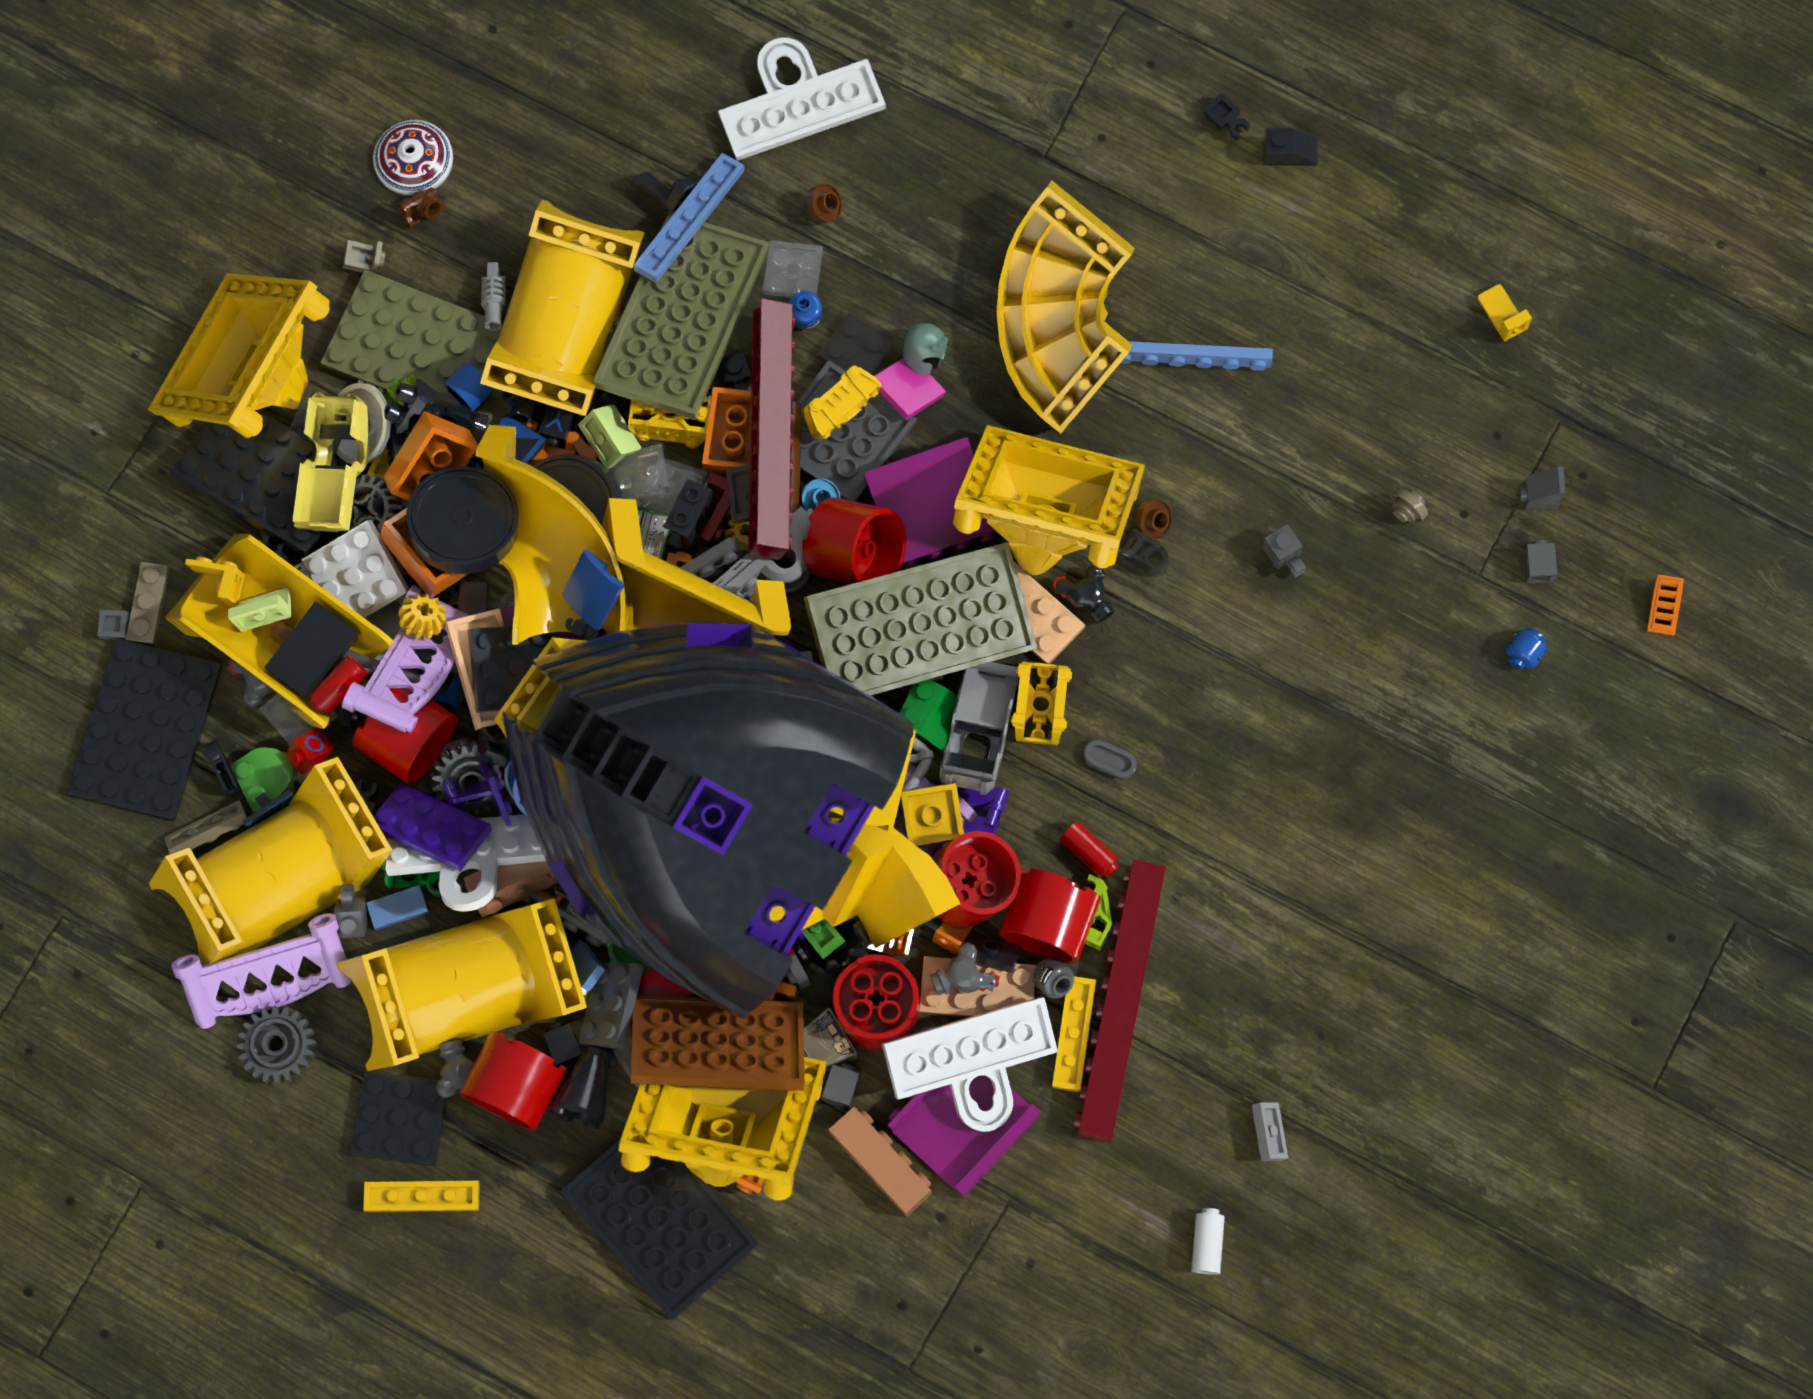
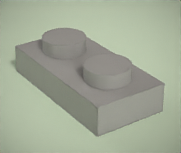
(1269, 1131)

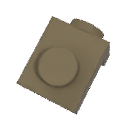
(363, 256)

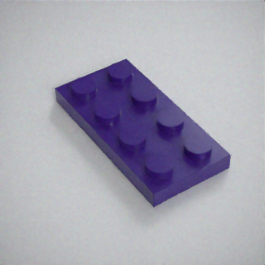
(431, 826)

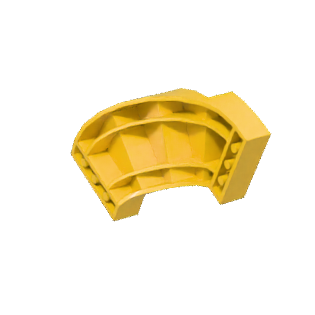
(1055, 307)
(887, 886)

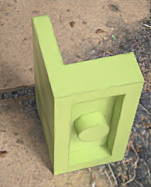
(609, 435)
(261, 610)

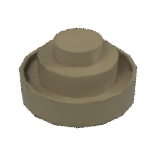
(1408, 506)

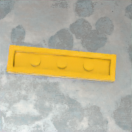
(1074, 1035)
(421, 1196)

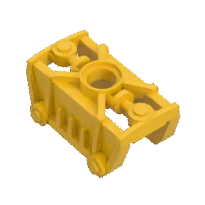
(840, 402)
(668, 428)
(1028, 695)

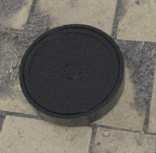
(584, 478)
(462, 520)

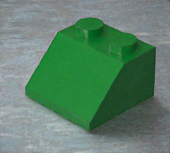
(931, 713)

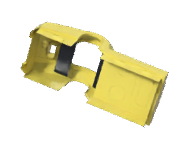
(324, 490)

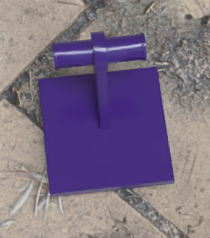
(491, 786)
(987, 807)

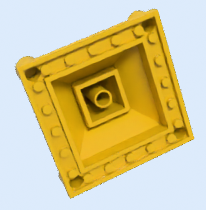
(242, 354)
(1047, 498)
(724, 1130)

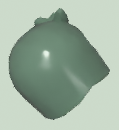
(924, 342)

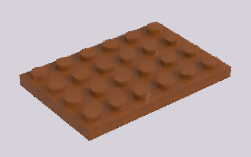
(706, 1046)

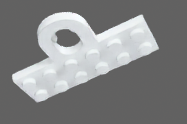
(799, 108)
(502, 847)
(969, 1049)

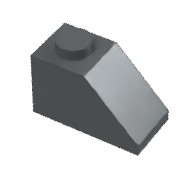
(1543, 490)

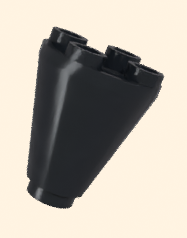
(584, 1090)

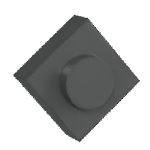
(113, 624)
(797, 974)

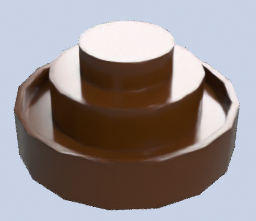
(824, 203)
(1154, 518)

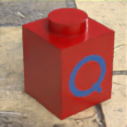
(309, 750)

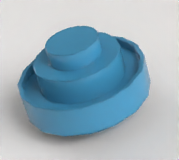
(817, 491)

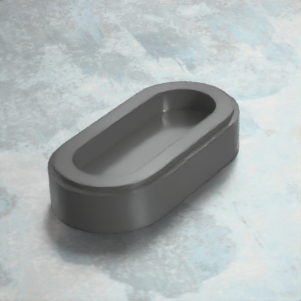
(1110, 759)

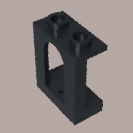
(685, 522)

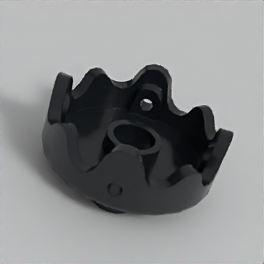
(834, 964)

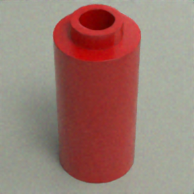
(336, 684)
(1090, 850)

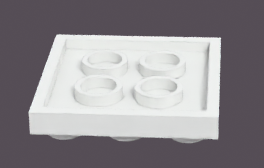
(358, 570)

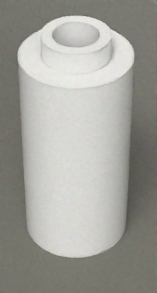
(1208, 1242)

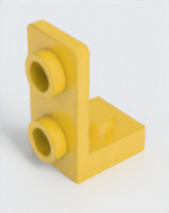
(1504, 313)
(229, 585)

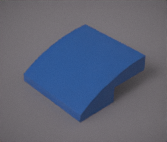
(592, 590)

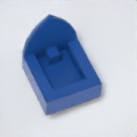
(449, 699)

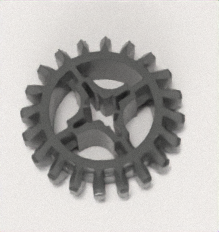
(374, 502)

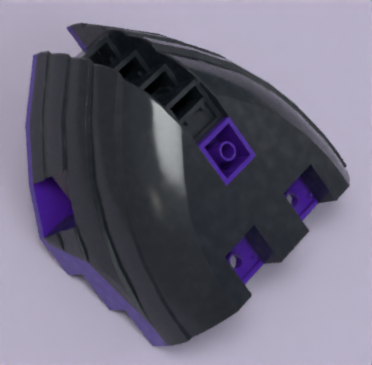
(694, 792)

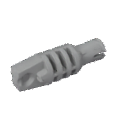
(493, 296)

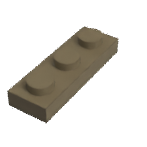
(147, 603)
(207, 828)

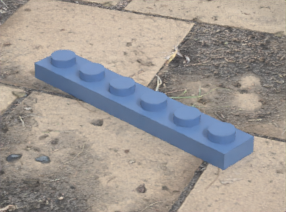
(689, 218)
(1201, 355)

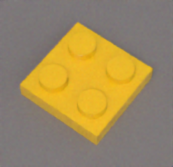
(932, 815)

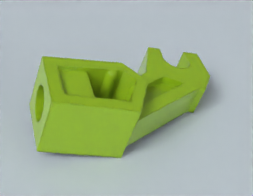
(1096, 938)

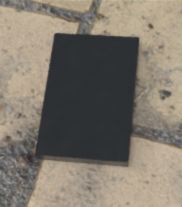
(312, 650)

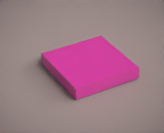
(908, 390)

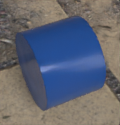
(466, 386)

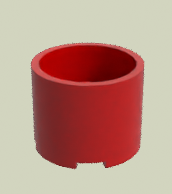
(853, 541)
(407, 754)
(990, 875)
(1050, 916)
(869, 1024)
(512, 1081)

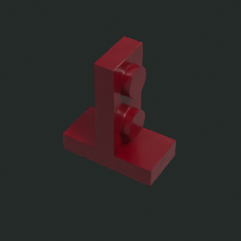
(714, 529)

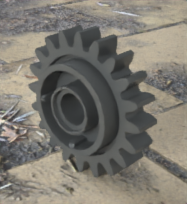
(458, 766)
(264, 1032)

